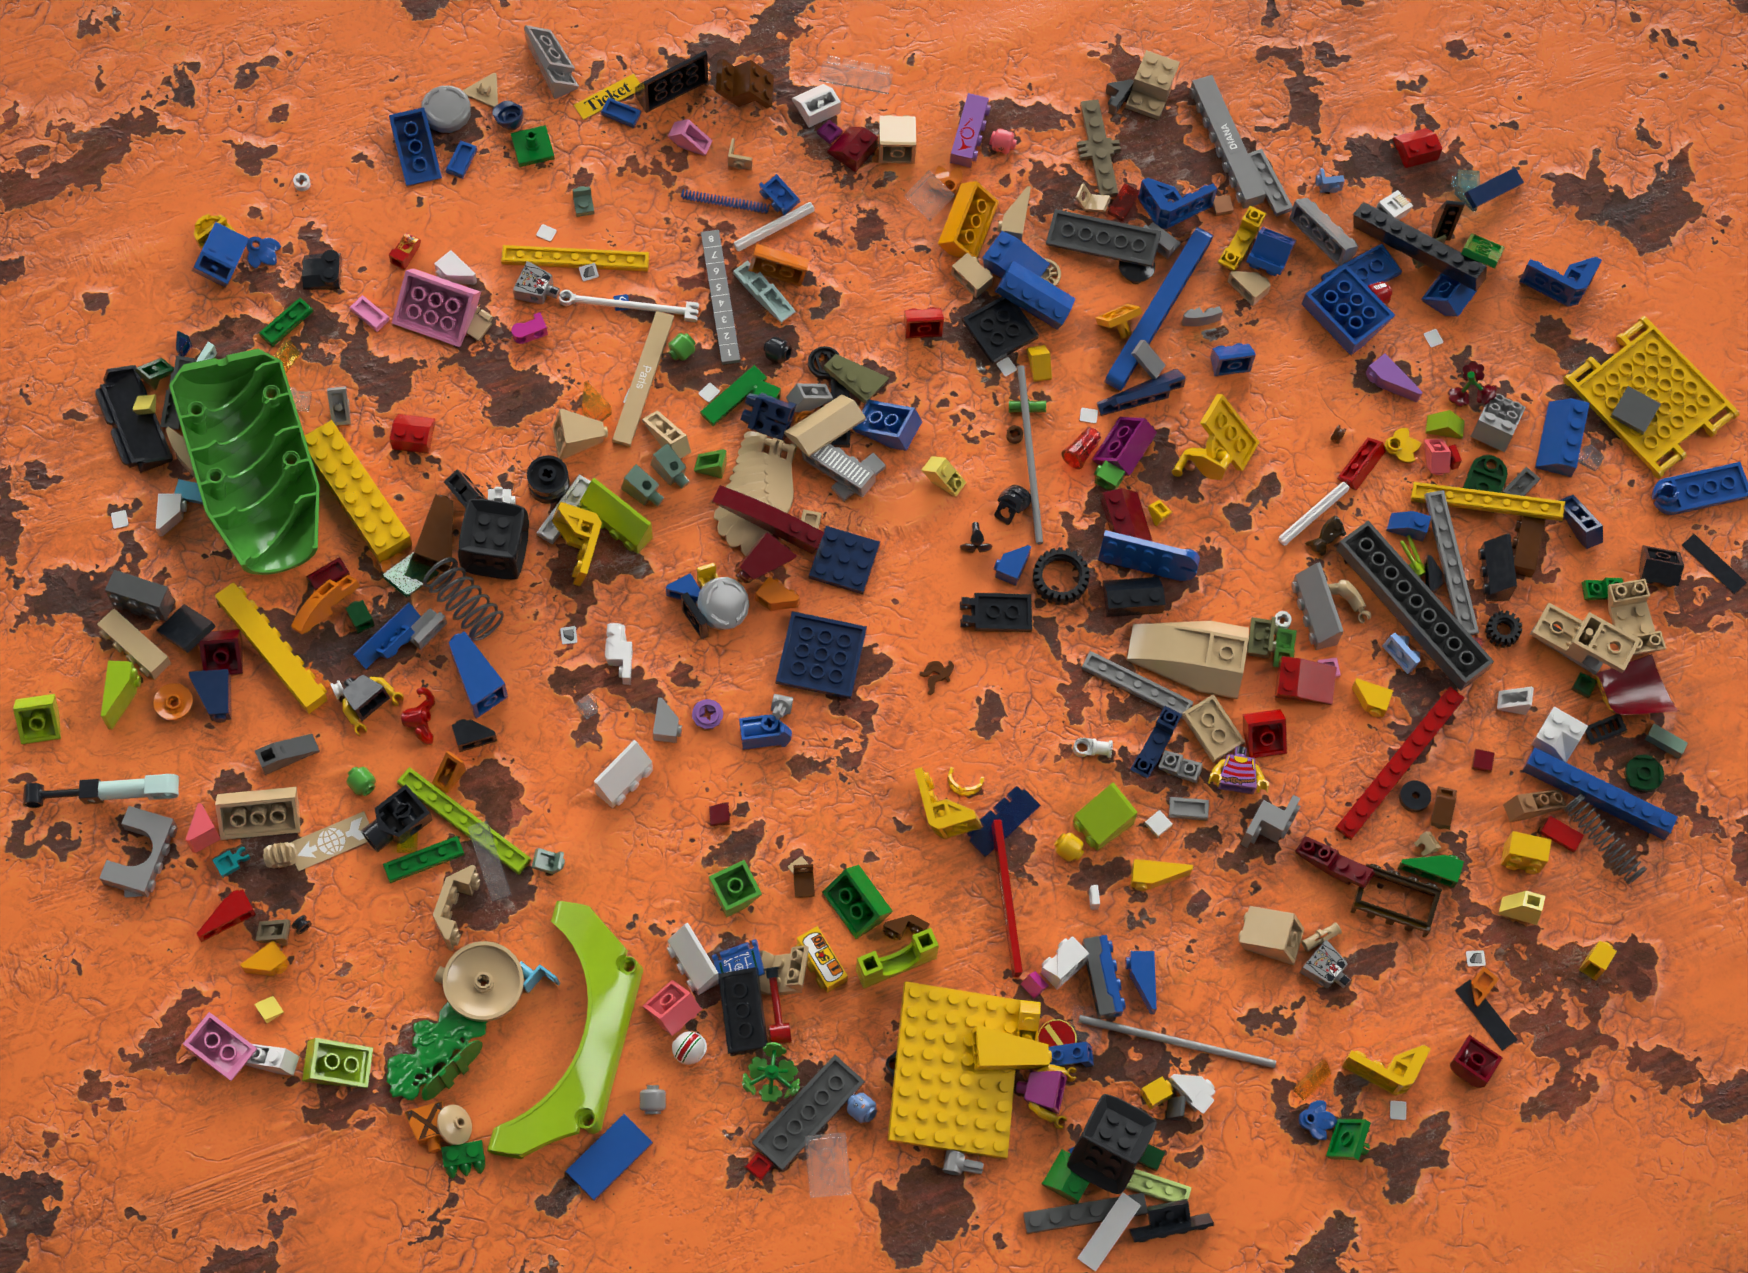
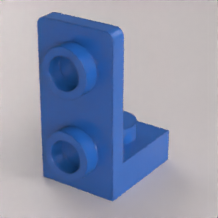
(1072, 1054)

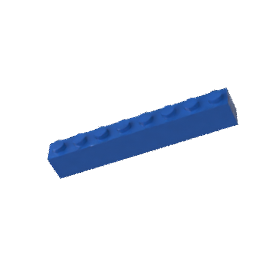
(1600, 794)

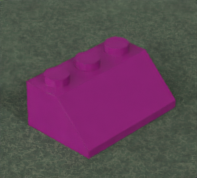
(1126, 443)

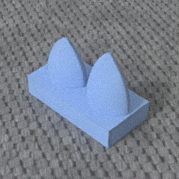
(1398, 648)

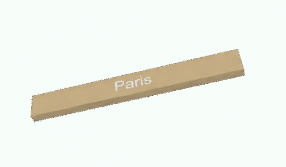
(643, 379)

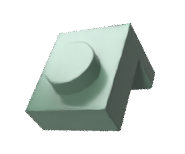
(548, 861)

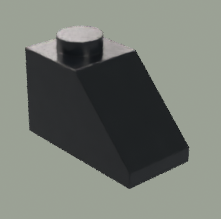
(472, 734)

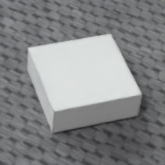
(1158, 823)
(1094, 897)

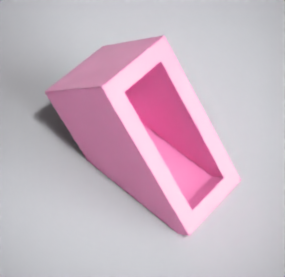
(689, 137)

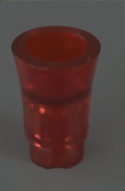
(1081, 448)

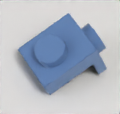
(1329, 184)

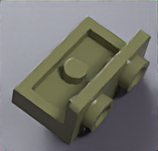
(1261, 637)

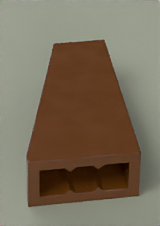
(436, 535)

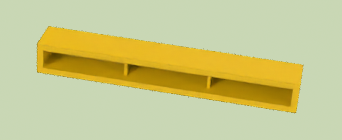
(271, 648)

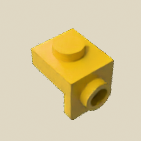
(706, 573)

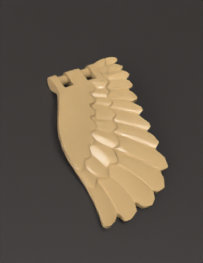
(761, 477)

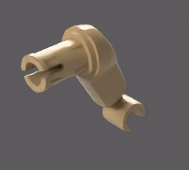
(1352, 595)

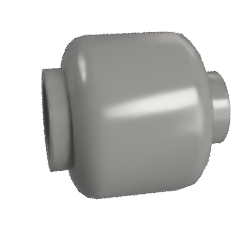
(652, 1099)

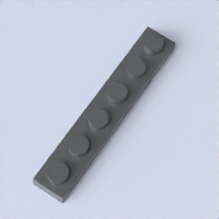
(1075, 1214)

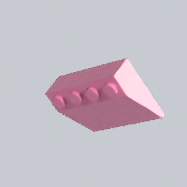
(435, 307)

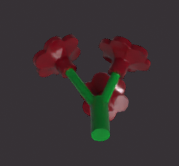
(1472, 373)

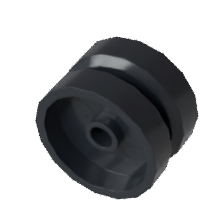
(548, 479)

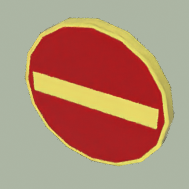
(1057, 1033)

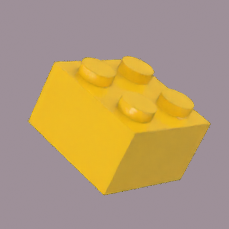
(1526, 852)

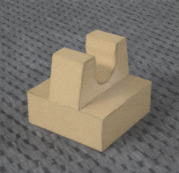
(1430, 843)

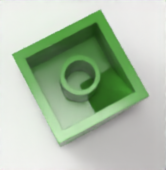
(734, 888)

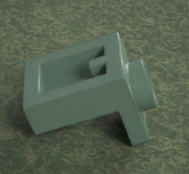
(583, 201)

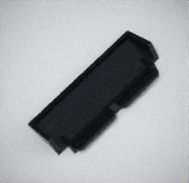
(134, 435)

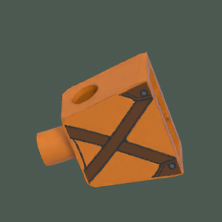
(424, 1125)

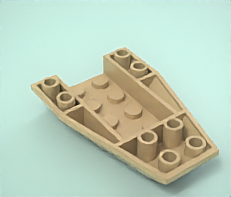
(1193, 653)

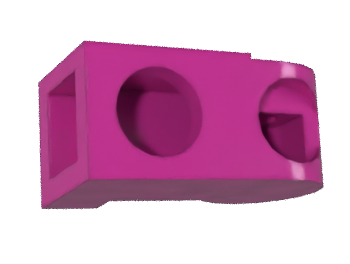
(530, 330)

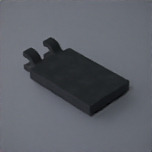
(998, 612)

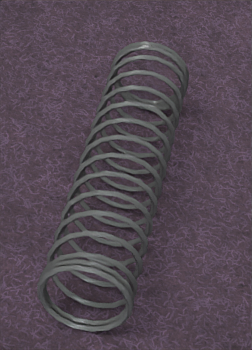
(1571, 806)

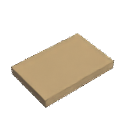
(1213, 728)

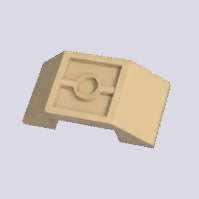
(1631, 614)
(464, 882)
(791, 970)

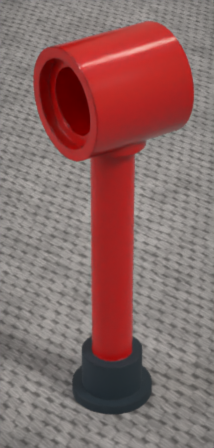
(780, 1031)

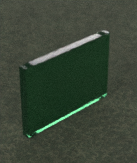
(408, 575)

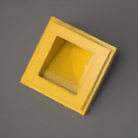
(1158, 512)

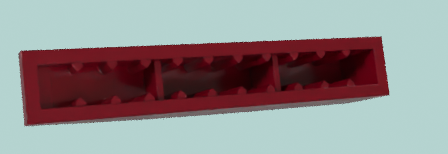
(769, 518)

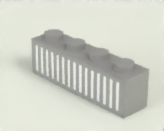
(843, 469)

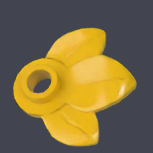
(1405, 445)

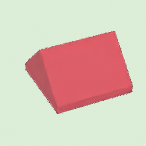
(201, 831)

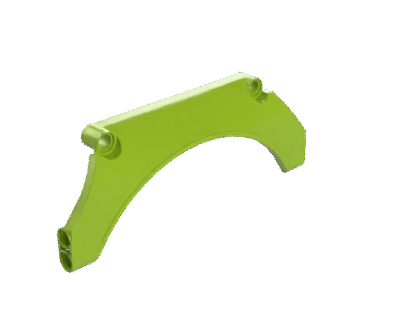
(589, 1079)

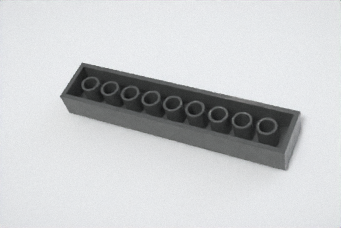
(1414, 605)

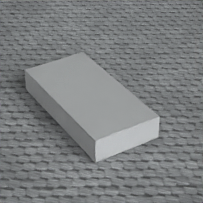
(1148, 359)
(1188, 808)

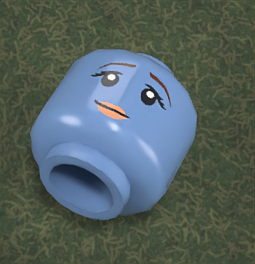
(861, 1107)

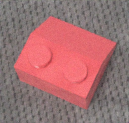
(672, 1007)

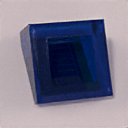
(183, 344)

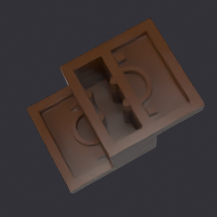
(744, 83)

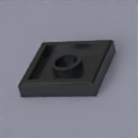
(694, 615)

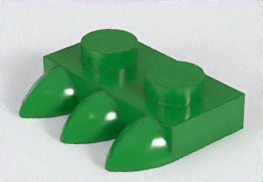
(463, 1156)

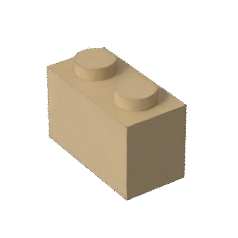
(972, 275)

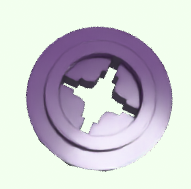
(712, 707)

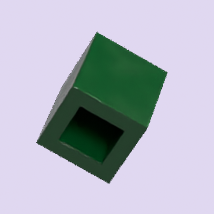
(359, 616)

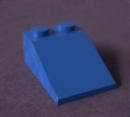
(1008, 249)
(889, 424)

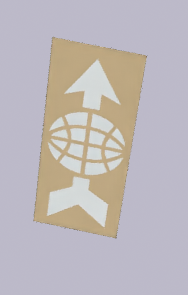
(330, 841)

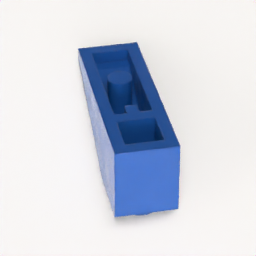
(1142, 973)

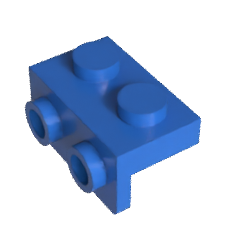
(779, 194)

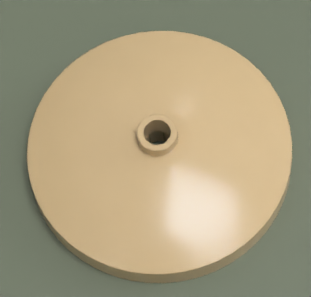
(481, 963)

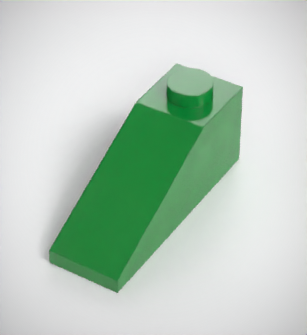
(1439, 868)

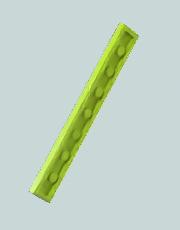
(460, 817)

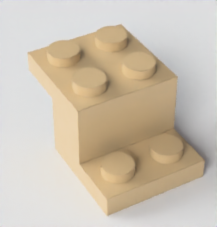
(1152, 85)

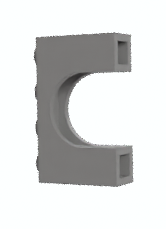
(141, 878)

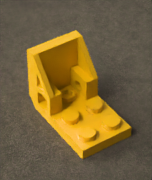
(575, 523)
(945, 816)
(1397, 1076)

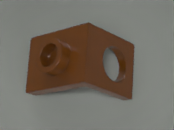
(803, 880)

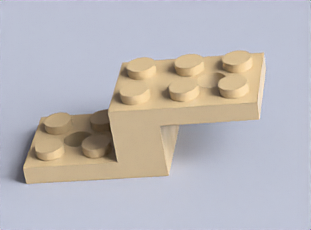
(1585, 637)

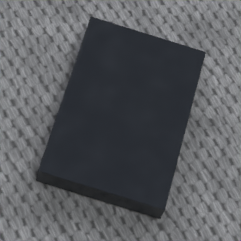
(186, 628)

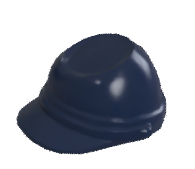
(508, 115)

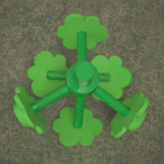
(760, 1070)

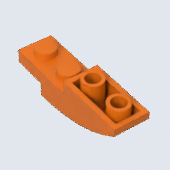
(318, 605)

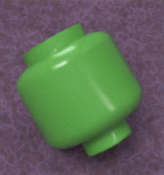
(681, 346)
(361, 781)

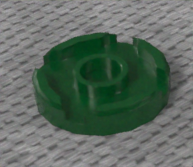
(1644, 773)

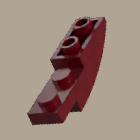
(1333, 863)

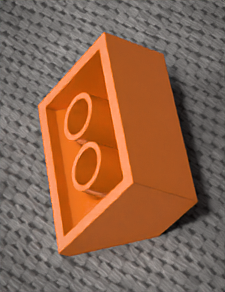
(778, 264)

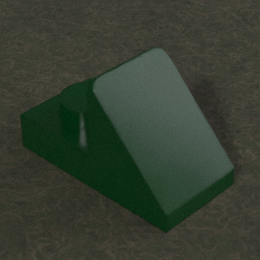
(154, 371)

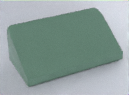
(1666, 741)

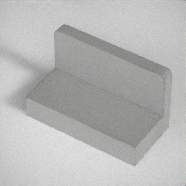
(1167, 243)
(427, 627)

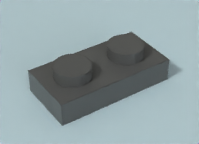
(1522, 483)

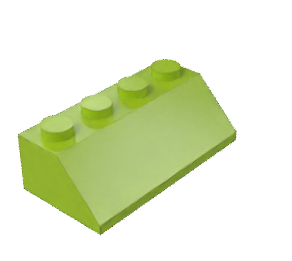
(617, 516)

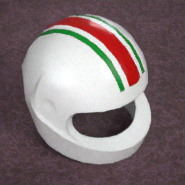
(689, 1048)

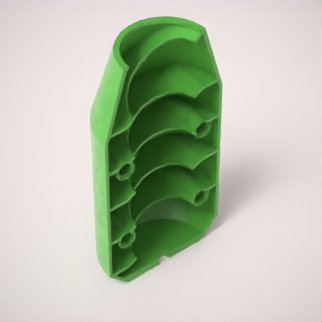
(250, 458)

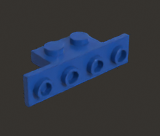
(389, 637)

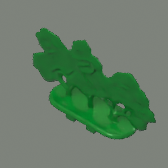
(435, 1045)

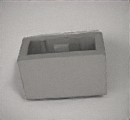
(1498, 422)

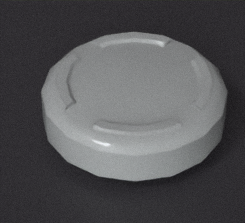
(446, 108)
(723, 603)

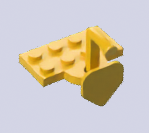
(1227, 442)

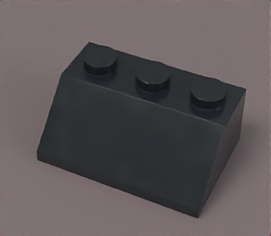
(1498, 568)
(1133, 596)

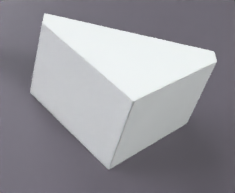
(1515, 700)

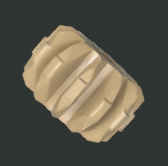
(280, 855)

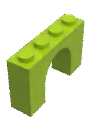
(920, 951)

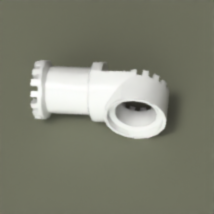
(1093, 747)

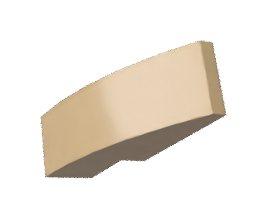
(180, 449)

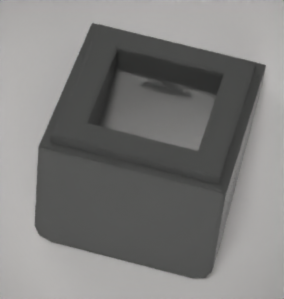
(1176, 1108)

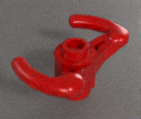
(420, 716)

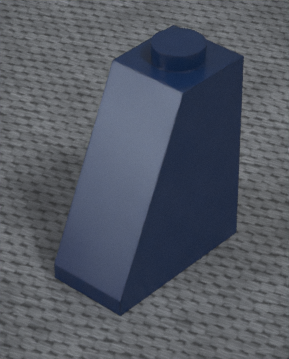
(214, 692)

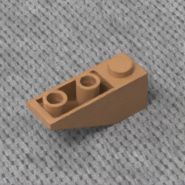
(1534, 804)

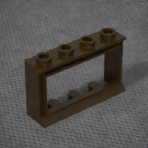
(1391, 916)

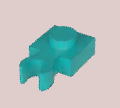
(228, 863)

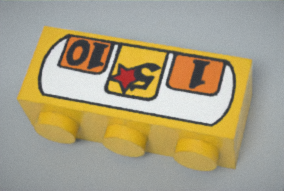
(822, 960)

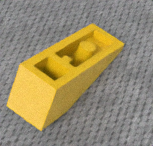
(1151, 874)

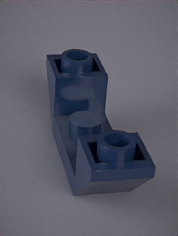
(1156, 743)

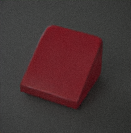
(719, 814)

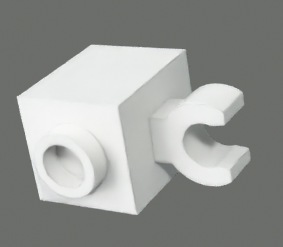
(501, 495)

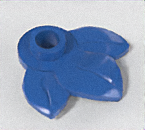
(263, 253)
(1320, 1119)

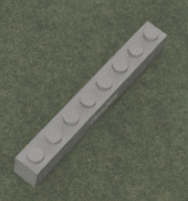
(1227, 142)

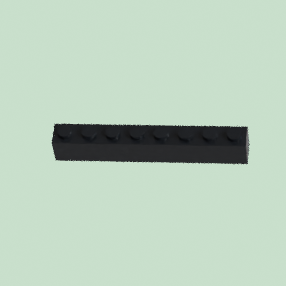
(1419, 246)

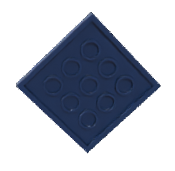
(821, 655)

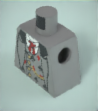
(534, 285)
(1326, 967)

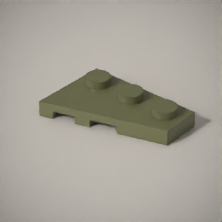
(856, 378)

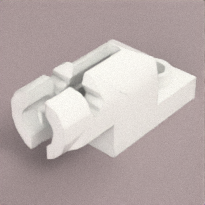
(619, 651)

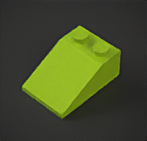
(119, 690)
(337, 1063)

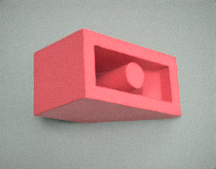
(1437, 456)

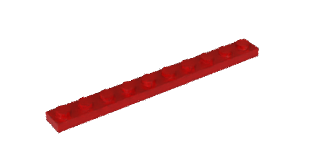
(1400, 763)

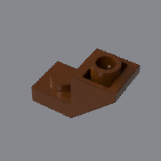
(1443, 808)
(897, 927)

